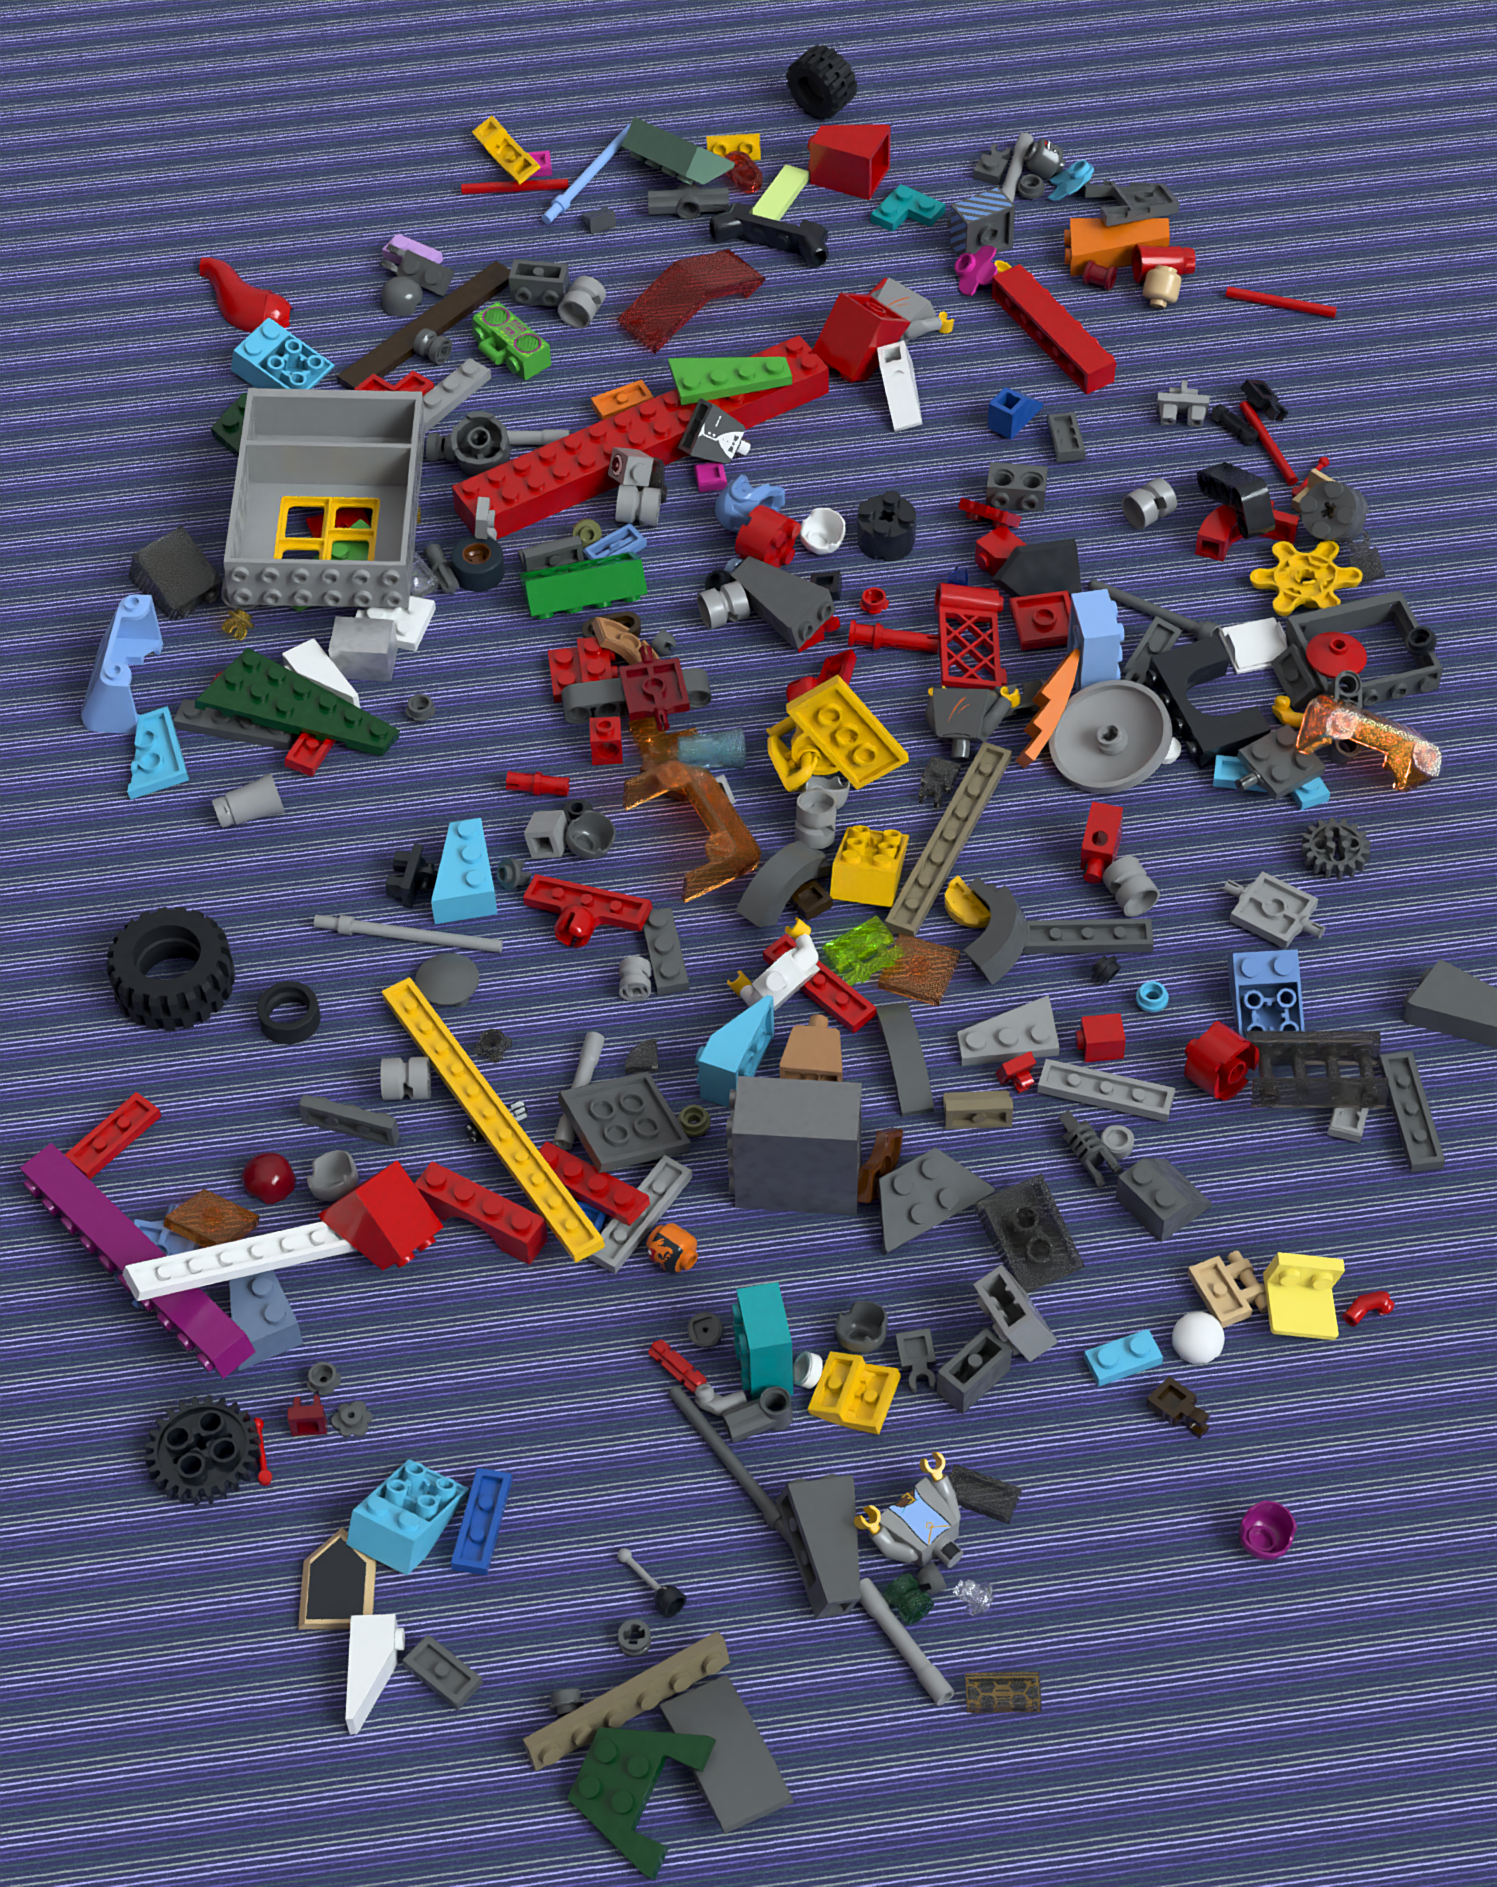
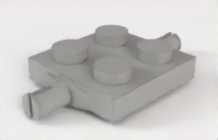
(1274, 910)

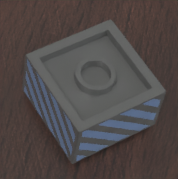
(981, 222)

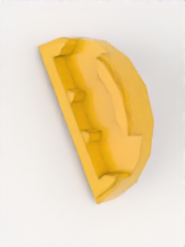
(964, 905)

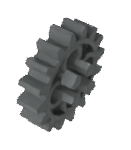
(1320, 849)

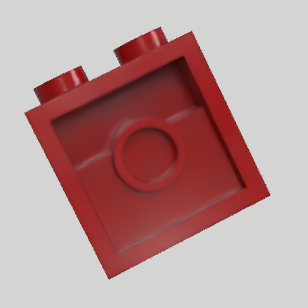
(580, 664)

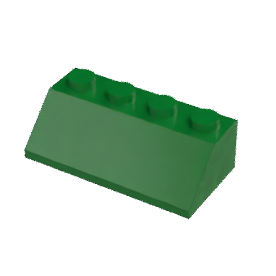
(583, 584)

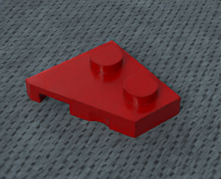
(977, 511)

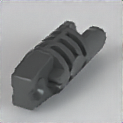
(1088, 1147)

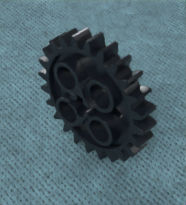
(191, 1426)

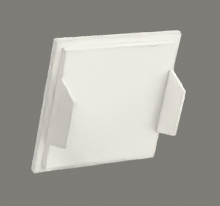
(1253, 644)

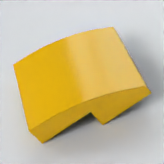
(854, 1392)

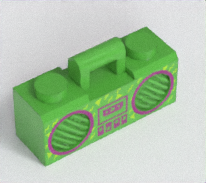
(508, 339)

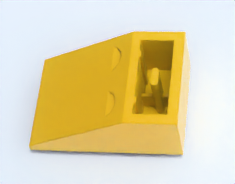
(868, 866)

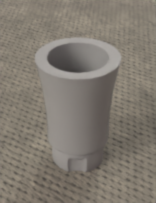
(249, 802)

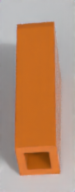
(1110, 245)

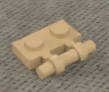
(1220, 1292)

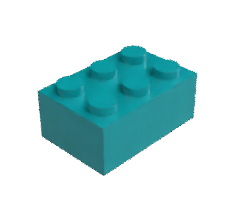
(762, 1339)

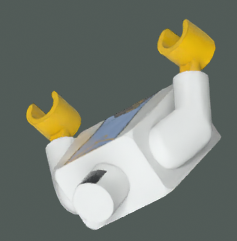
(784, 975)

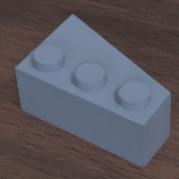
(264, 1316)

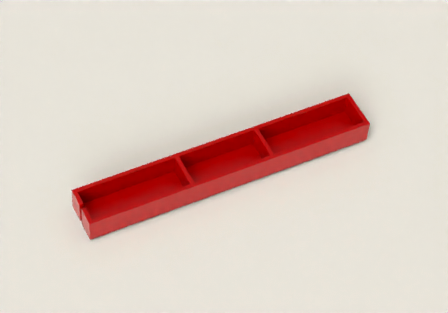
(579, 463)

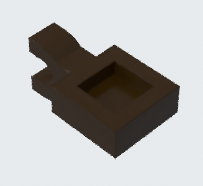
(1176, 1402)

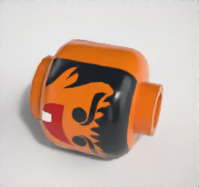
(672, 1248)

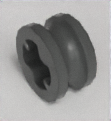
(642, 1645)

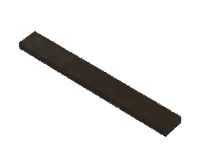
(438, 319)

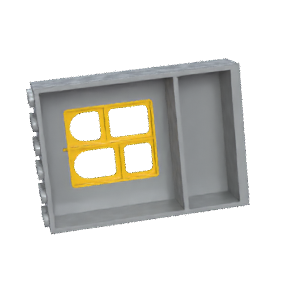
(326, 454)

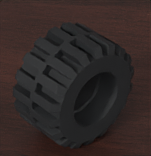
(821, 82)

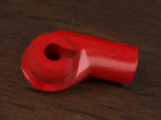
(1364, 1303)

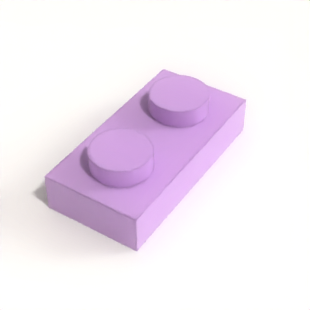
(408, 244)

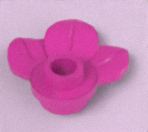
(975, 269)

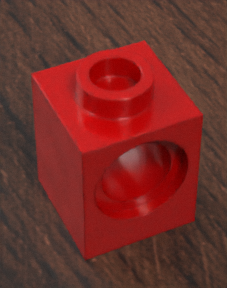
(606, 740)

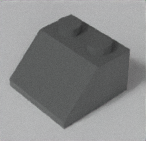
(1160, 1197)

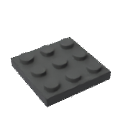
(623, 1121)

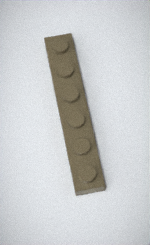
(626, 1700)

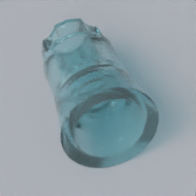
(714, 749)

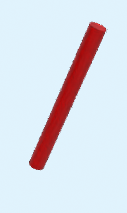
(513, 186)
(1281, 302)
(1268, 443)

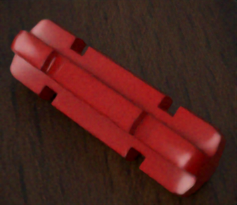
(676, 1365)

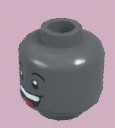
(1044, 158)

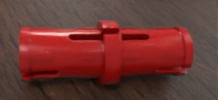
(537, 783)

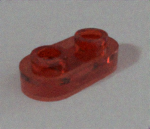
(745, 172)

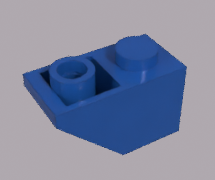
(1011, 411)

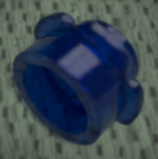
(958, 577)

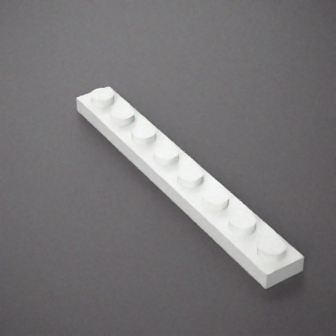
(233, 1260)

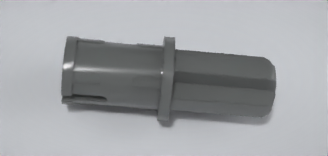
(441, 568)

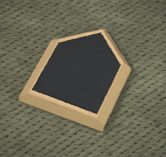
(336, 1585)

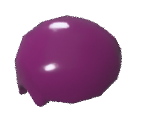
(1267, 1530)

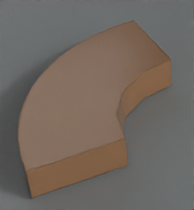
(616, 638)

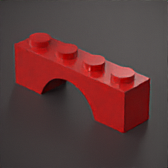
(509, 1224)

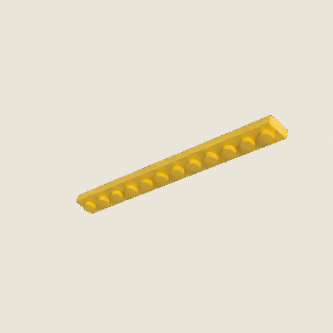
(494, 1121)

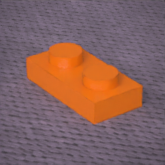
(620, 399)

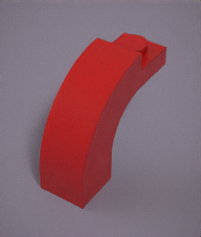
(1221, 531)

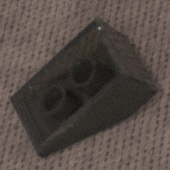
(1029, 1233)

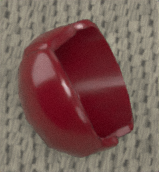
(268, 1177)

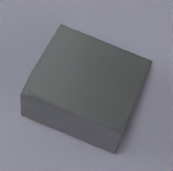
(599, 220)

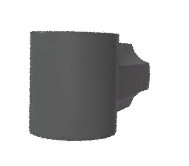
(756, 1417)

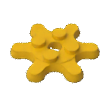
(1297, 566)

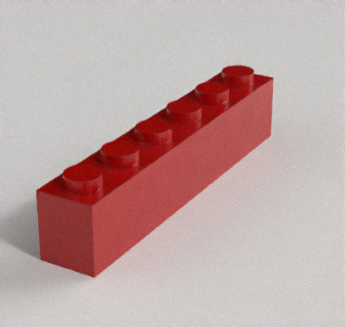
(1053, 329)

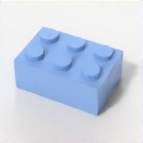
(1097, 637)

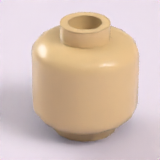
(1162, 286)

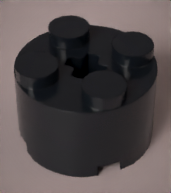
(886, 526)

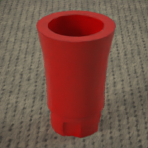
(1147, 257)

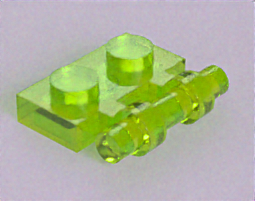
(860, 944)

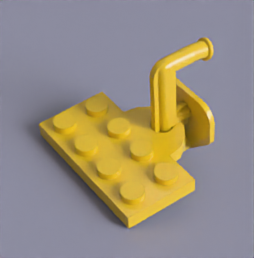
(832, 736)

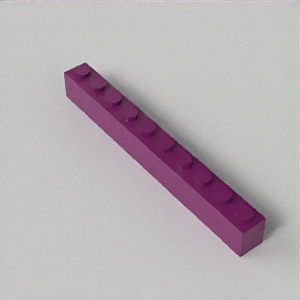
(120, 1243)

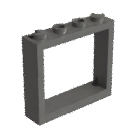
(1364, 614)

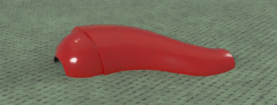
(241, 303)

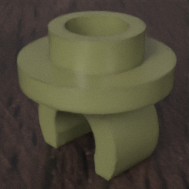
(588, 531)

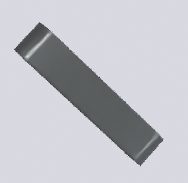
(607, 698)

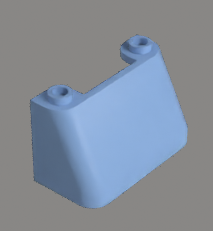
(127, 640)

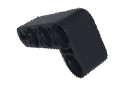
(1243, 493)

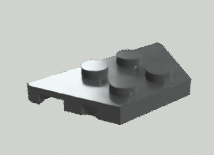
(925, 1196)

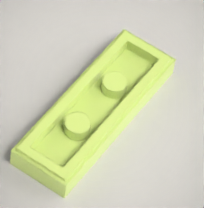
(781, 192)

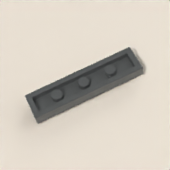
(237, 728)
(1089, 936)
(1411, 1112)

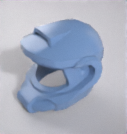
(740, 499)

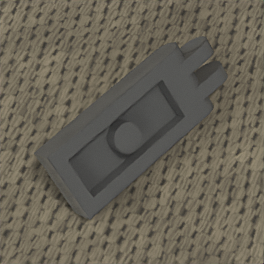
(1158, 638)

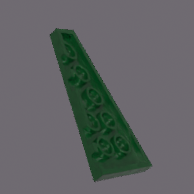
(290, 703)

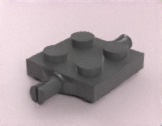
(1276, 764)

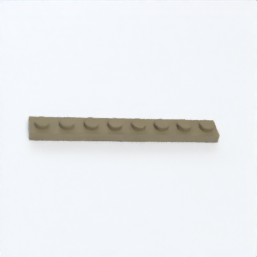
(948, 840)

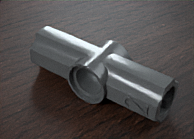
(688, 201)

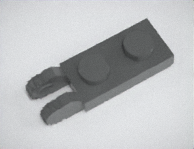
(422, 270)

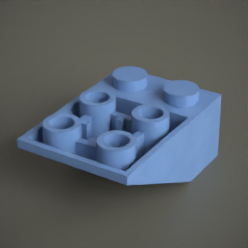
(1266, 991)

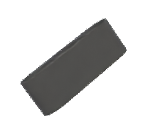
(1354, 684)

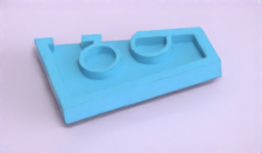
(157, 755)

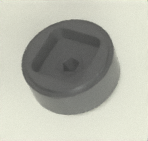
(705, 1329)

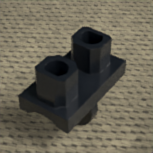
(417, 876)

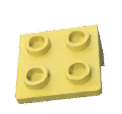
(1302, 1295)

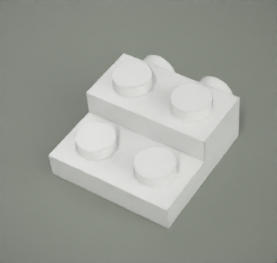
(409, 622)

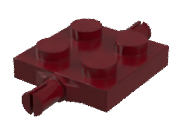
(654, 688)

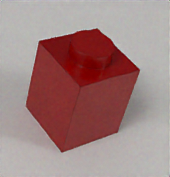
(1101, 1037)

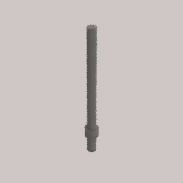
(766, 1505)

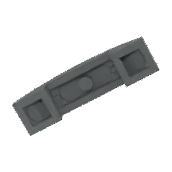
(905, 1058)

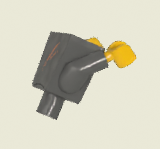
(967, 715)

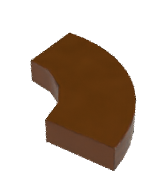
(880, 1163)

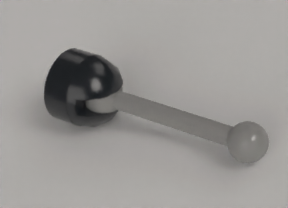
(667, 1599)

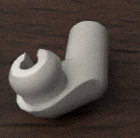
(715, 1403)

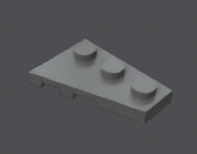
(1011, 1035)

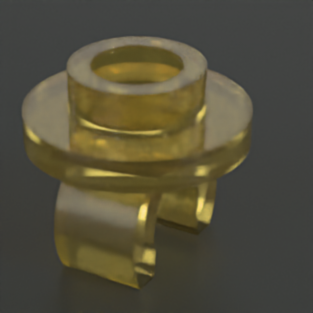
(239, 619)

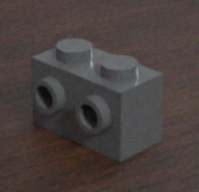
(538, 282)
(974, 1370)

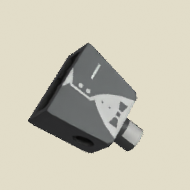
(713, 434)

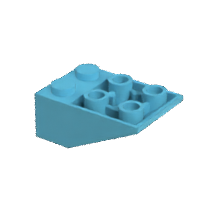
(278, 360)
(405, 1516)

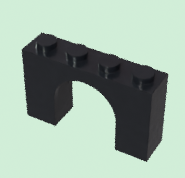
(1204, 735)

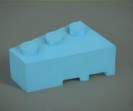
(464, 875)

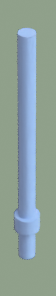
(562, 201)

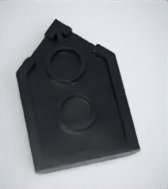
(1040, 569)

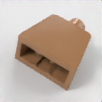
(813, 1052)

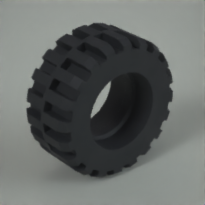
(175, 1000)

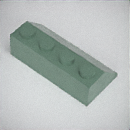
(673, 154)

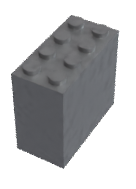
(794, 1145)

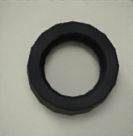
(283, 993)

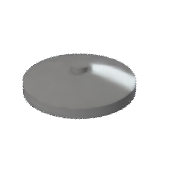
(1111, 736)

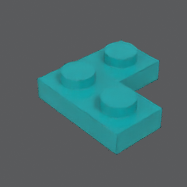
(907, 203)

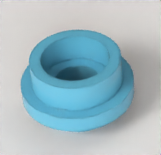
(1152, 990)

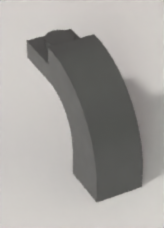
(779, 879)
(1005, 935)

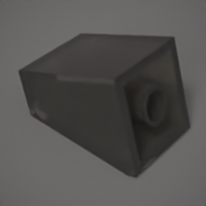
(175, 574)

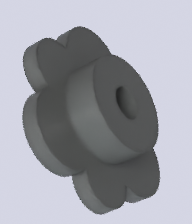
(357, 1425)

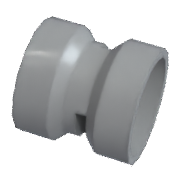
(635, 978)

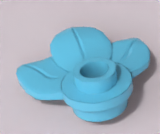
(1071, 179)

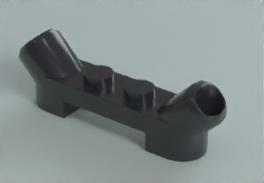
(742, 224)

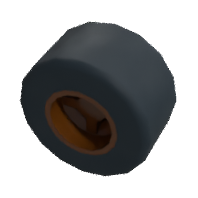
(478, 563)

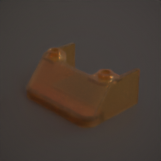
(730, 846)

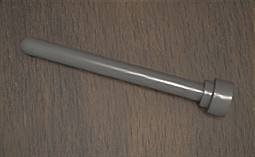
(1200, 630)

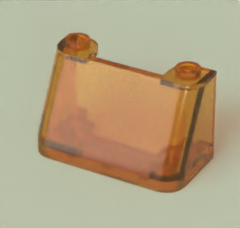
(1408, 753)

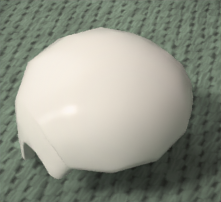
(822, 531)
(1198, 1337)

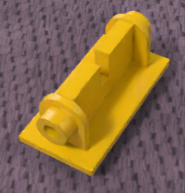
(745, 143)

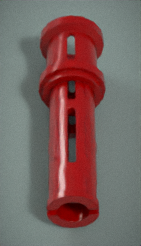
(883, 637)

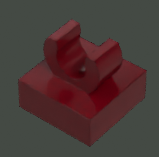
(307, 1419)

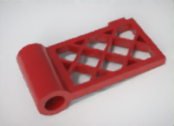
(969, 606)

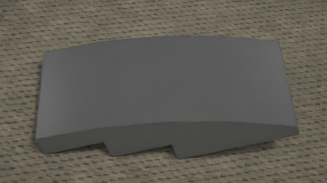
(740, 1773)

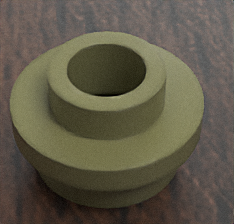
(694, 1113)

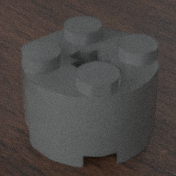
(475, 430)
(1319, 506)

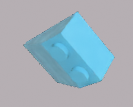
(735, 1051)

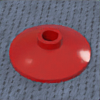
(1335, 652)

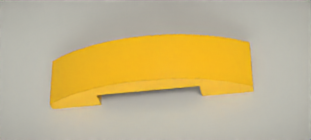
(505, 150)

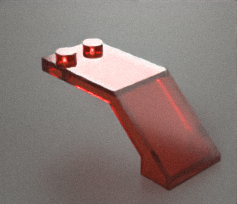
(683, 291)

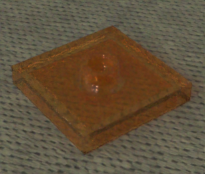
(922, 970)
(211, 1220)

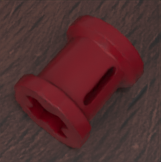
(1100, 275)

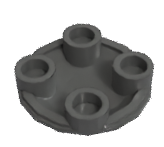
(448, 979)

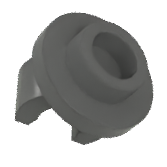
(510, 873)

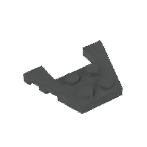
(1136, 202)

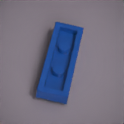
(481, 1521)

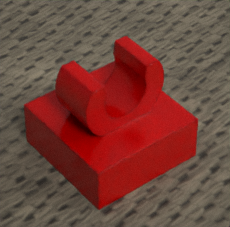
(1018, 1072)

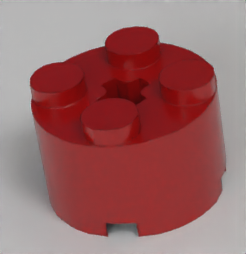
(768, 537)
(1220, 1061)

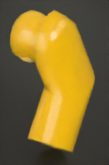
(1285, 714)

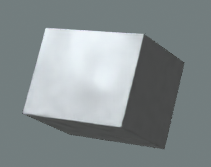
(364, 648)

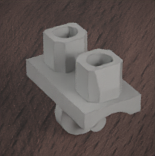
(1185, 402)

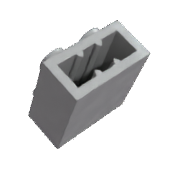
(1013, 1314)

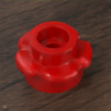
(874, 601)

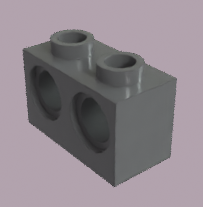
(1016, 486)

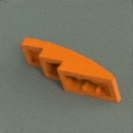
(1052, 703)

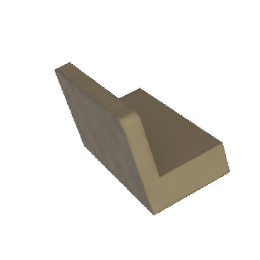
(977, 1109)

